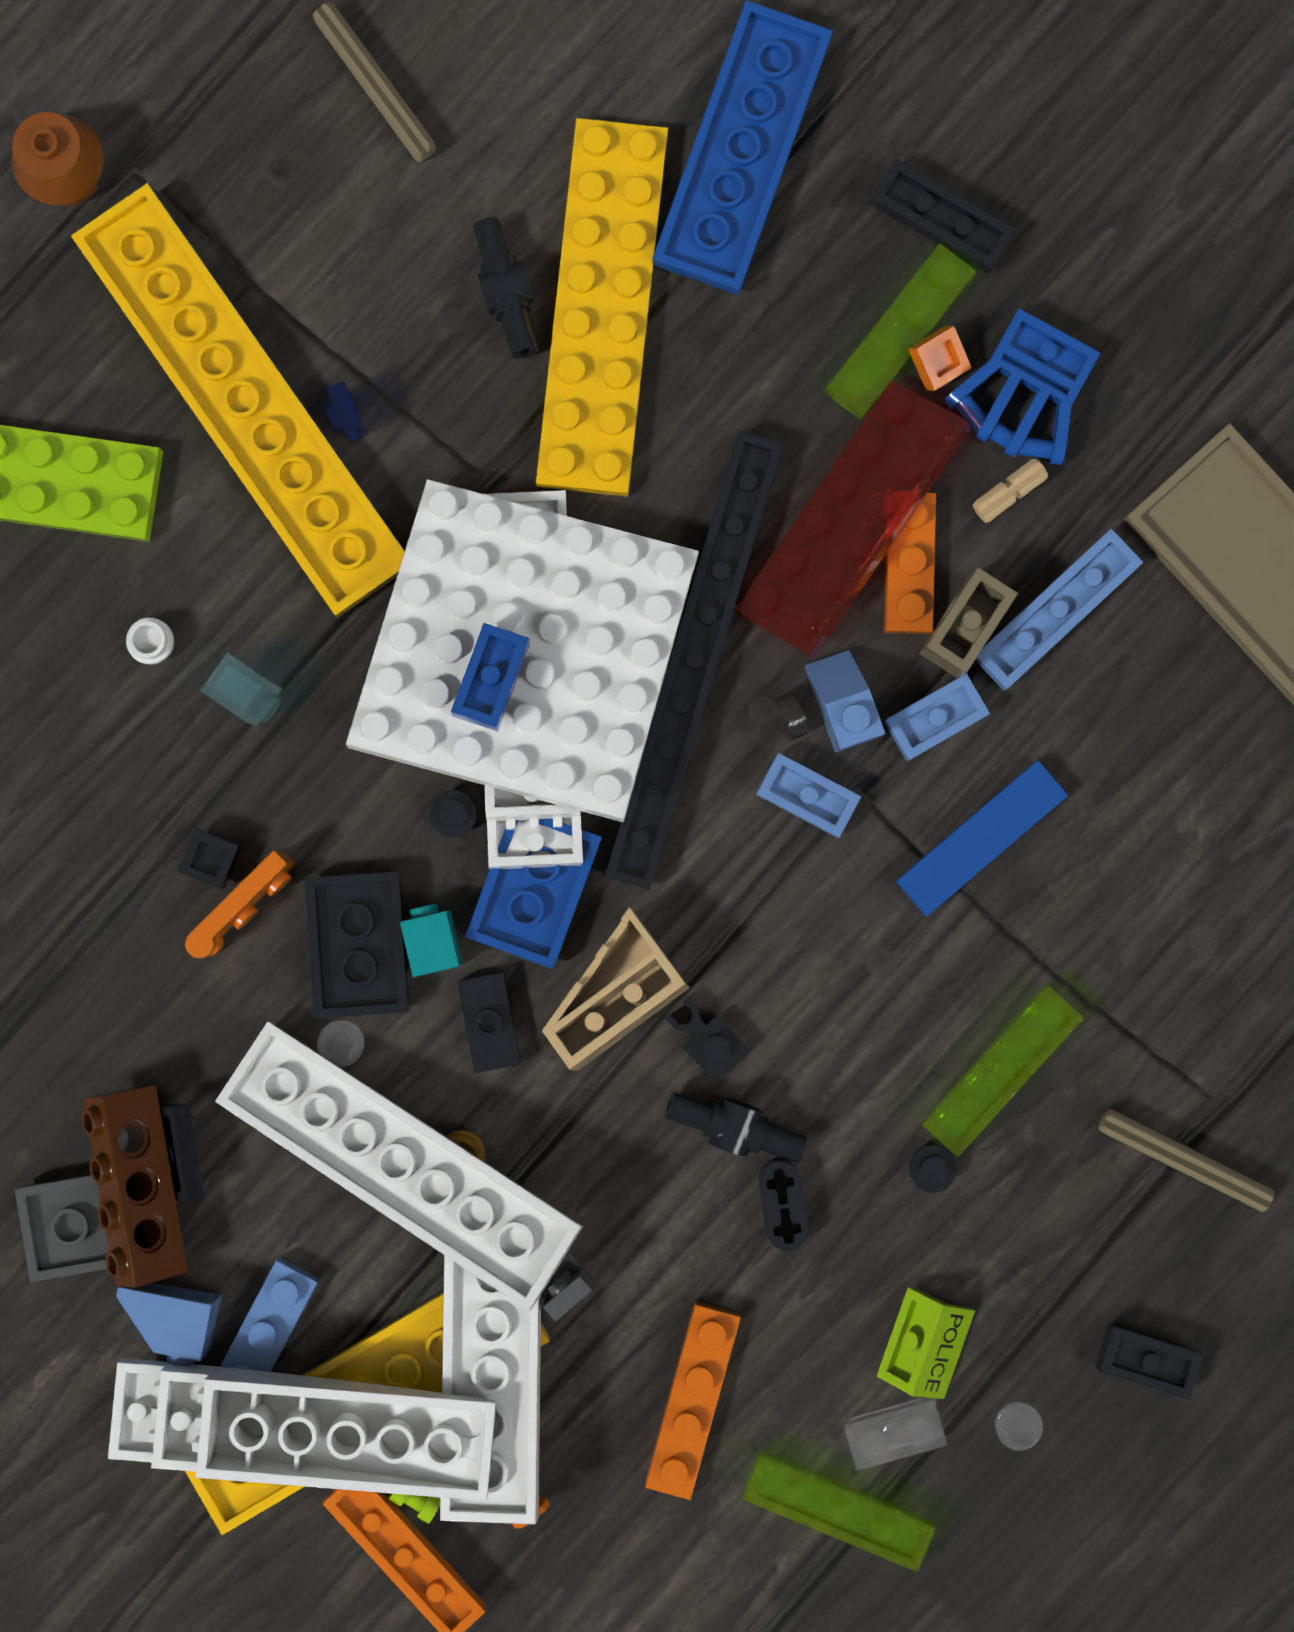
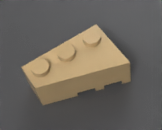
(615, 994)

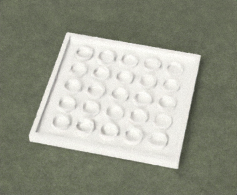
(600, 643)

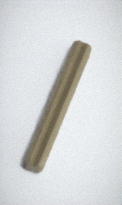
(374, 82)
(1186, 1160)

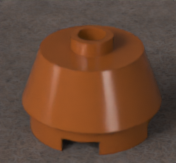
(57, 158)

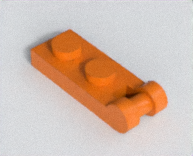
(238, 906)

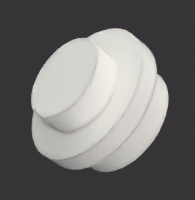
(150, 641)

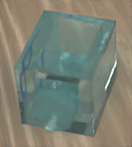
(243, 690)

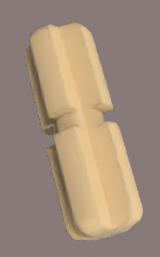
(1015, 486)

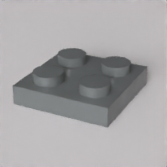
(61, 1227)

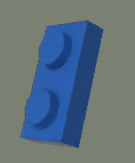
(490, 677)

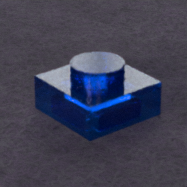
(344, 412)

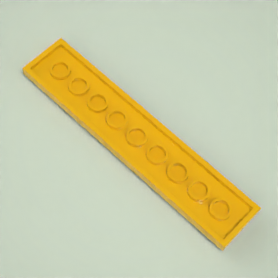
(241, 400)

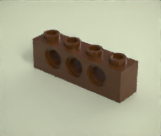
(153, 1202)

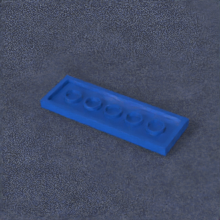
(742, 147)

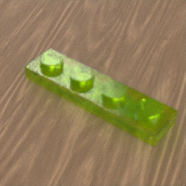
(901, 326)
(1002, 1070)
(838, 1511)

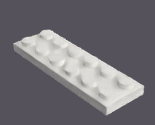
(495, 1355)

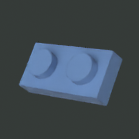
(936, 717)
(808, 795)

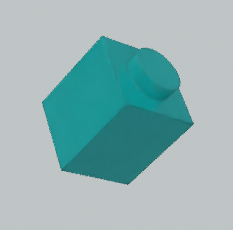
(431, 940)

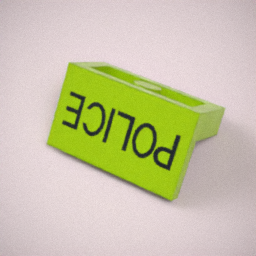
(925, 1345)

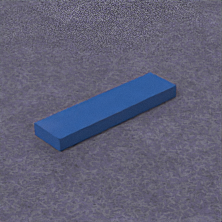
(981, 838)

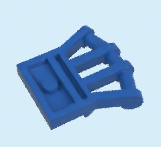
(1041, 361)

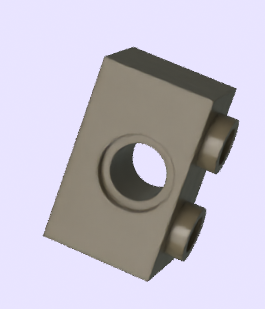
(968, 623)

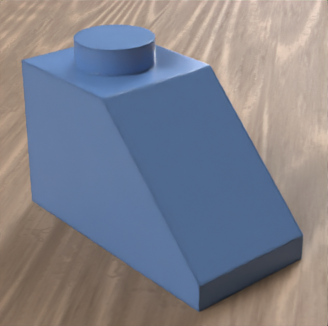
(844, 701)
(173, 1319)

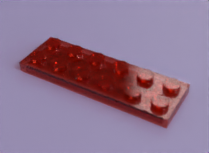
(852, 519)

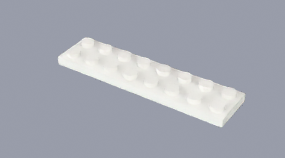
(400, 1165)

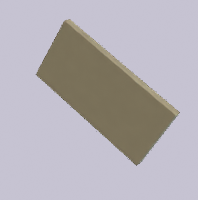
(1230, 542)

